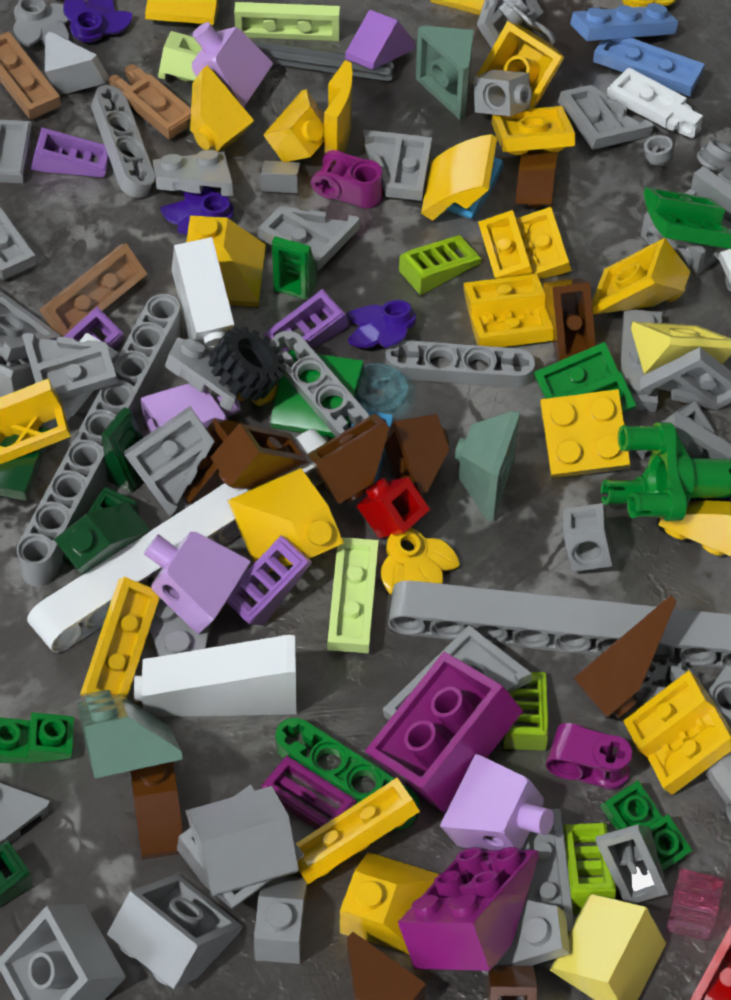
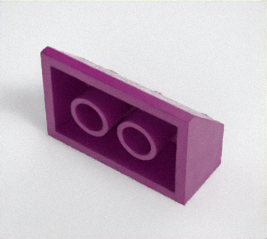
(442, 728)

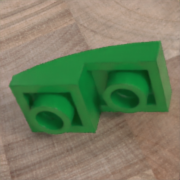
(36, 740)
(635, 807)

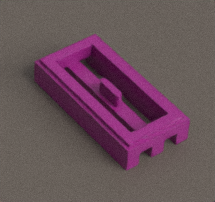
(314, 781)

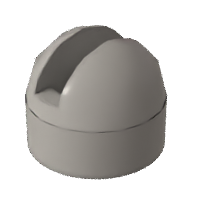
(652, 150)

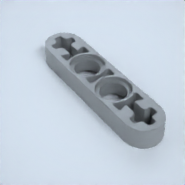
(128, 140)
(459, 370)
(323, 387)

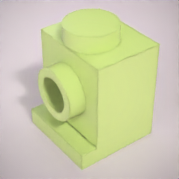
(178, 56)

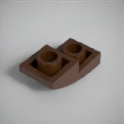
(537, 178)

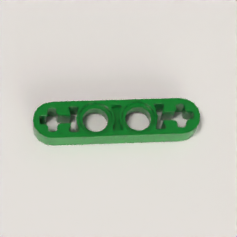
(351, 764)

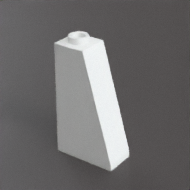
(222, 680)

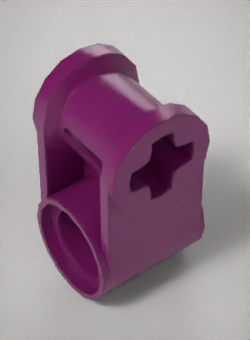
(351, 178)
(586, 755)

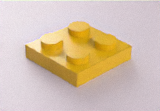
(533, 130)
(583, 433)

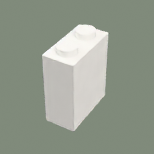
(201, 291)

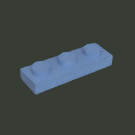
(624, 22)
(660, 65)

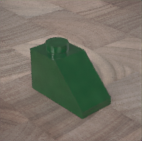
(100, 535)

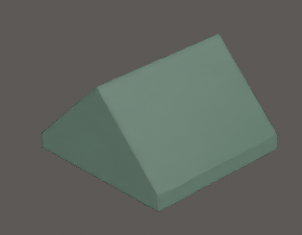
(445, 65)

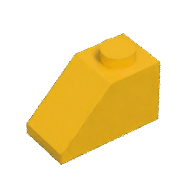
(216, 113)
(298, 129)

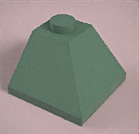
(488, 460)

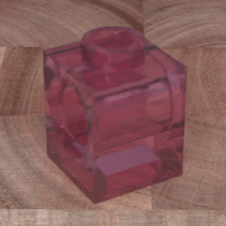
(694, 904)

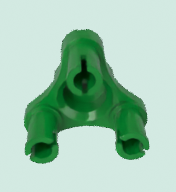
(669, 477)

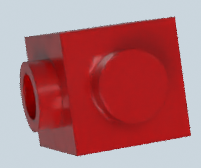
(392, 506)

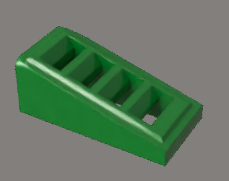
(293, 268)

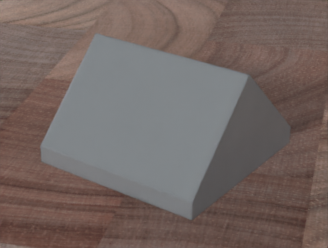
(243, 840)

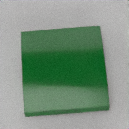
(687, 217)
(584, 373)
(293, 412)

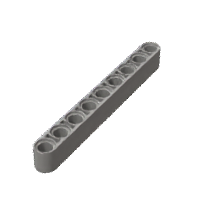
(137, 373)
(553, 622)

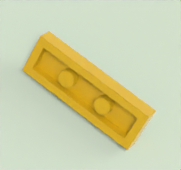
(121, 638)
(355, 830)

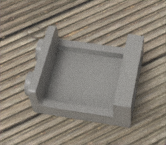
(694, 255)

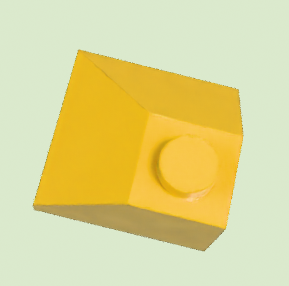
(525, 52)
(238, 254)
(642, 280)
(285, 508)
(380, 897)

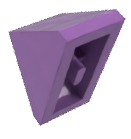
(379, 41)

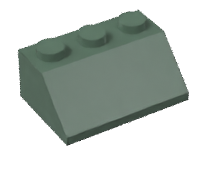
(123, 735)

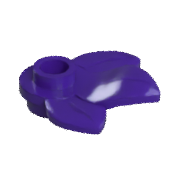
(95, 19)
(195, 204)
(381, 324)

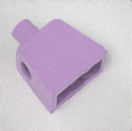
(232, 59)
(165, 405)
(195, 576)
(495, 808)

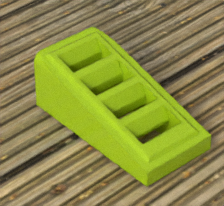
(424, 280)
(527, 736)
(583, 887)

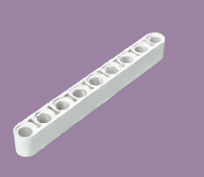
(84, 603)

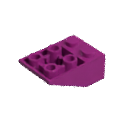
(470, 910)

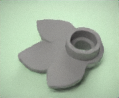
(516, 13)
(37, 19)
(717, 157)

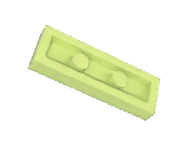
(288, 21)
(353, 595)

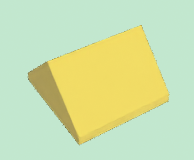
(665, 342)
(611, 950)

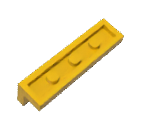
(25, 413)

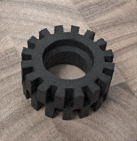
(247, 363)

